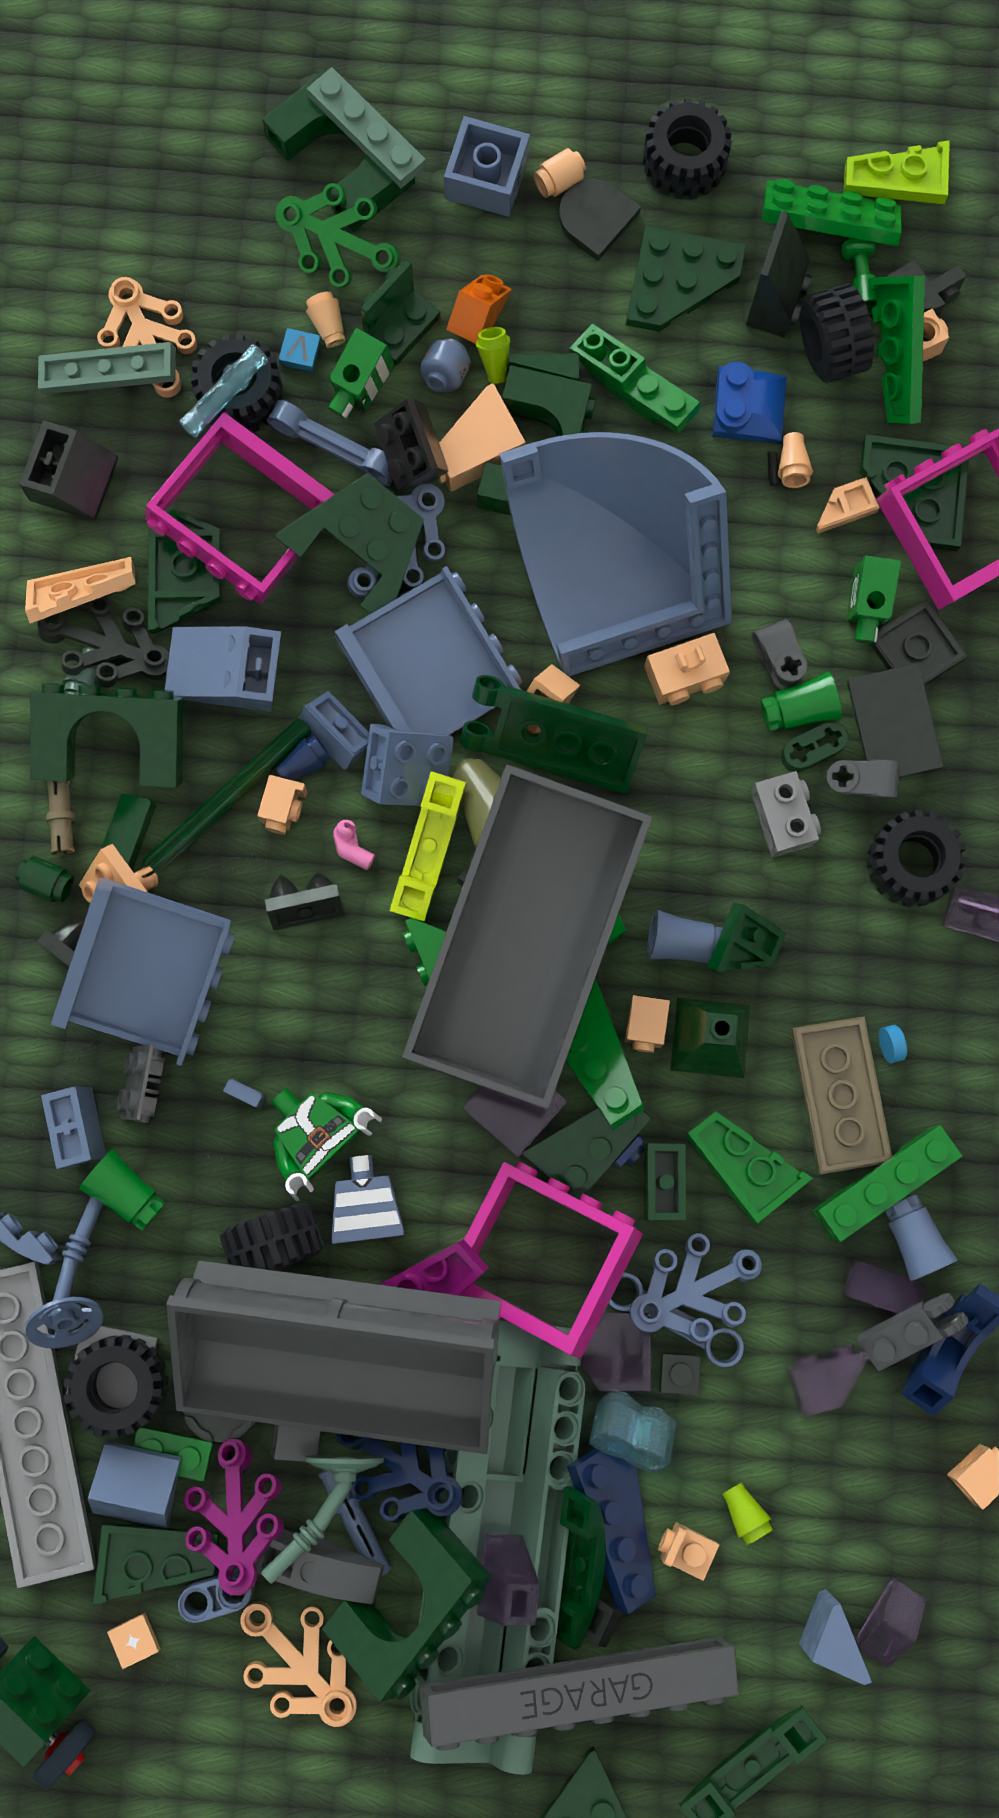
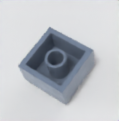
(486, 166)

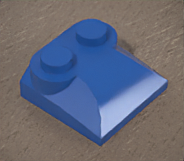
(749, 404)

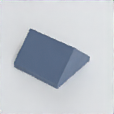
(135, 1485)
(830, 1640)

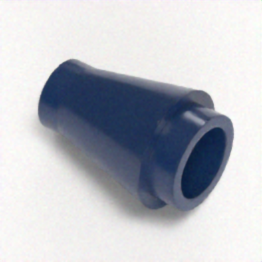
(304, 759)

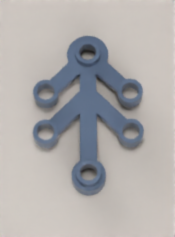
(430, 530)
(690, 1292)

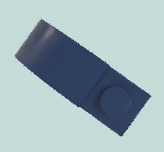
(941, 1365)

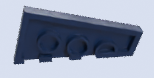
(617, 1491)

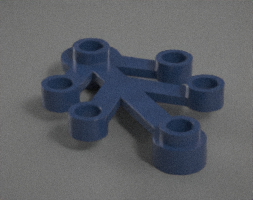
(406, 1472)

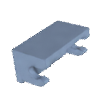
(73, 1126)

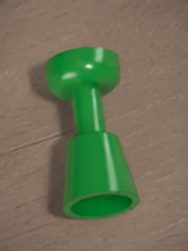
(859, 252)

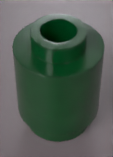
(44, 879)

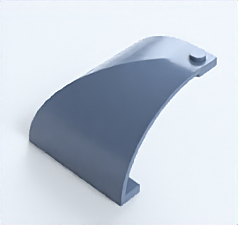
(618, 544)

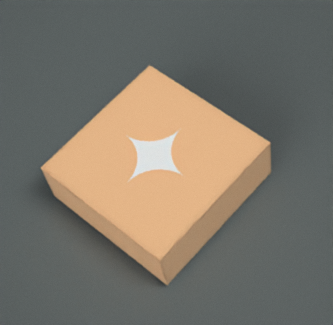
(134, 1640)

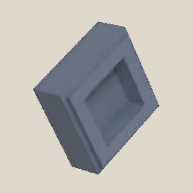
(245, 1093)

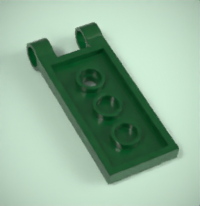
(570, 739)

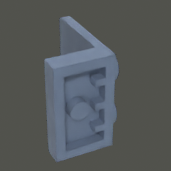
(401, 764)

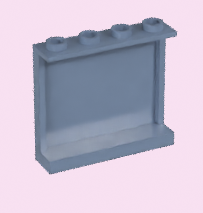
(424, 657)
(143, 968)

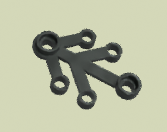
(108, 646)

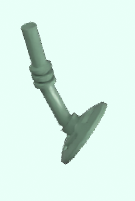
(344, 1473)

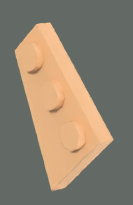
(72, 588)

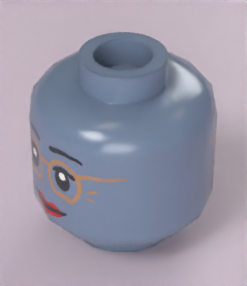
(445, 365)

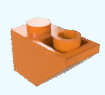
(478, 307)

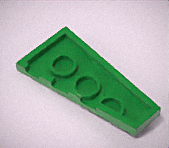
(901, 350)
(601, 1064)

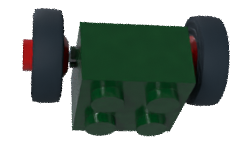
(34, 1702)

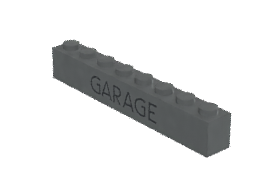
(577, 1692)

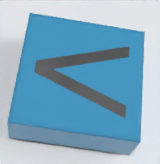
(300, 350)

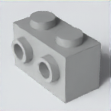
(785, 814)

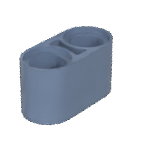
(218, 1600)

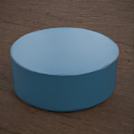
(892, 1044)

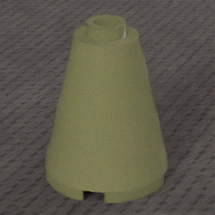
(478, 793)

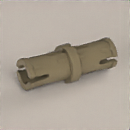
(60, 817)

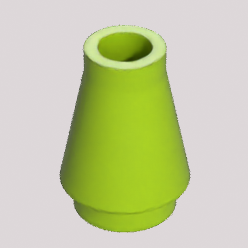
(494, 352)
(747, 1515)

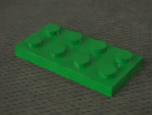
(833, 212)

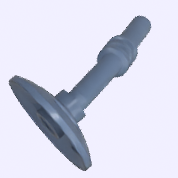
(62, 1310)

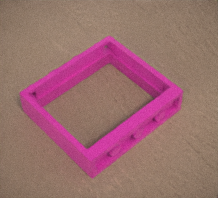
(264, 459)
(910, 533)
(606, 1281)

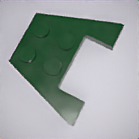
(370, 525)

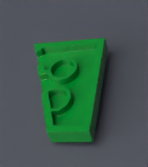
(746, 1169)

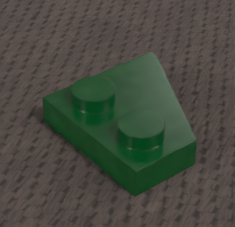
(746, 941)

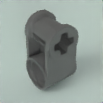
(779, 649)
(870, 778)

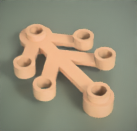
(142, 329)
(302, 1669)

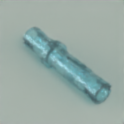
(217, 397)

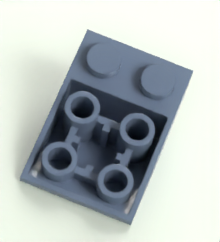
(224, 666)

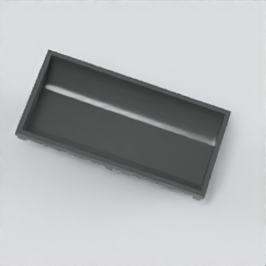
(527, 936)
(334, 1355)

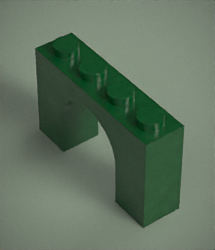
(301, 122)
(539, 397)
(155, 718)
(451, 1586)

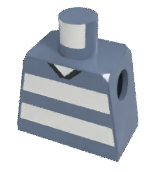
(365, 1205)

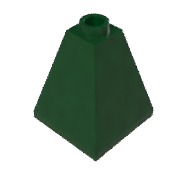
(700, 1048)

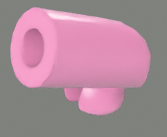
(348, 847)

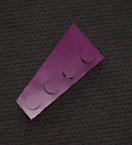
(444, 1272)

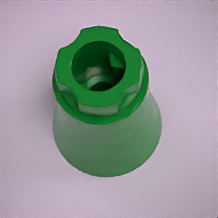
(802, 704)
(122, 1191)

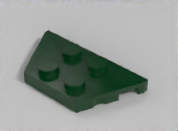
(176, 582)
(587, 1793)

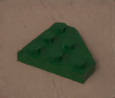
(679, 275)
(935, 505)

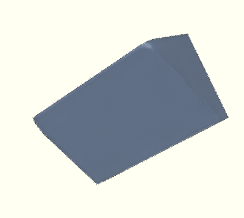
(336, 729)

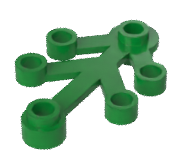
(331, 233)

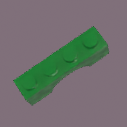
(887, 1184)

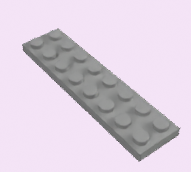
(37, 1453)

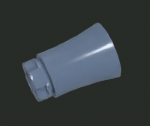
(681, 938)
(918, 1238)

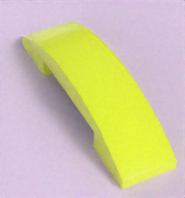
(428, 846)

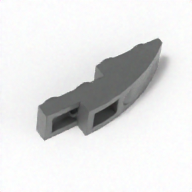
(324, 1570)

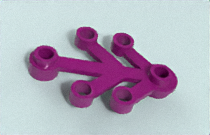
(236, 1521)

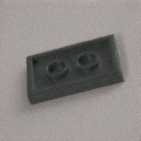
(896, 719)

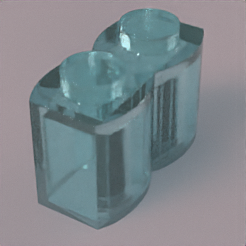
(633, 1432)

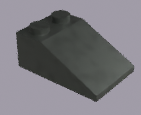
(781, 281)

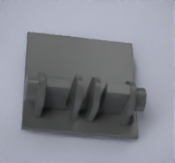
(132, 1101)

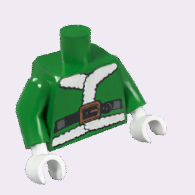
(314, 1133)

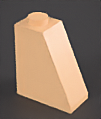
(478, 439)

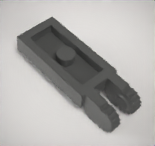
(910, 1331)

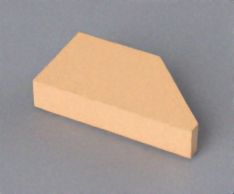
(848, 504)

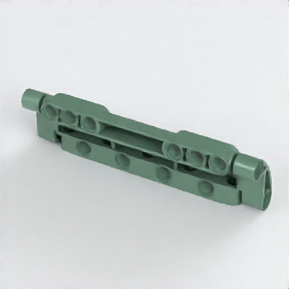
(510, 1502)

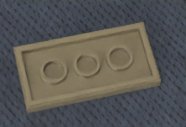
(841, 1095)

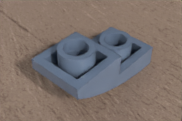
(31, 1245)

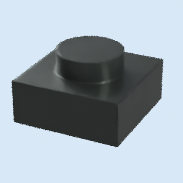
(680, 1374)
(603, 1623)

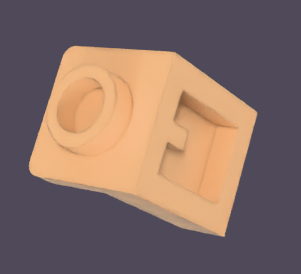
(687, 1550)

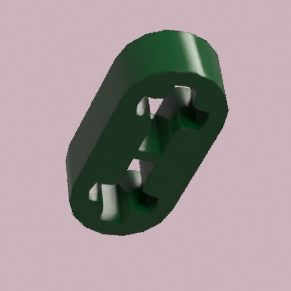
(817, 754)

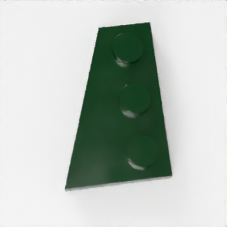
(584, 1150)
(145, 1559)

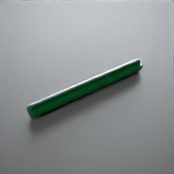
(227, 796)

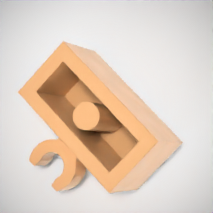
(687, 670)

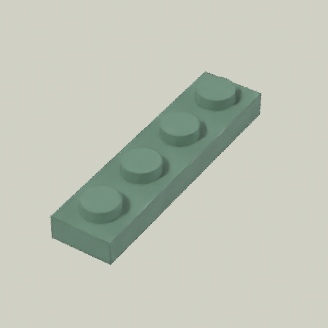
(366, 127)
(107, 368)

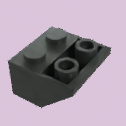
(410, 445)
(68, 471)

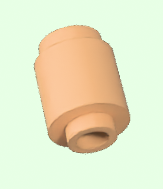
(559, 173)

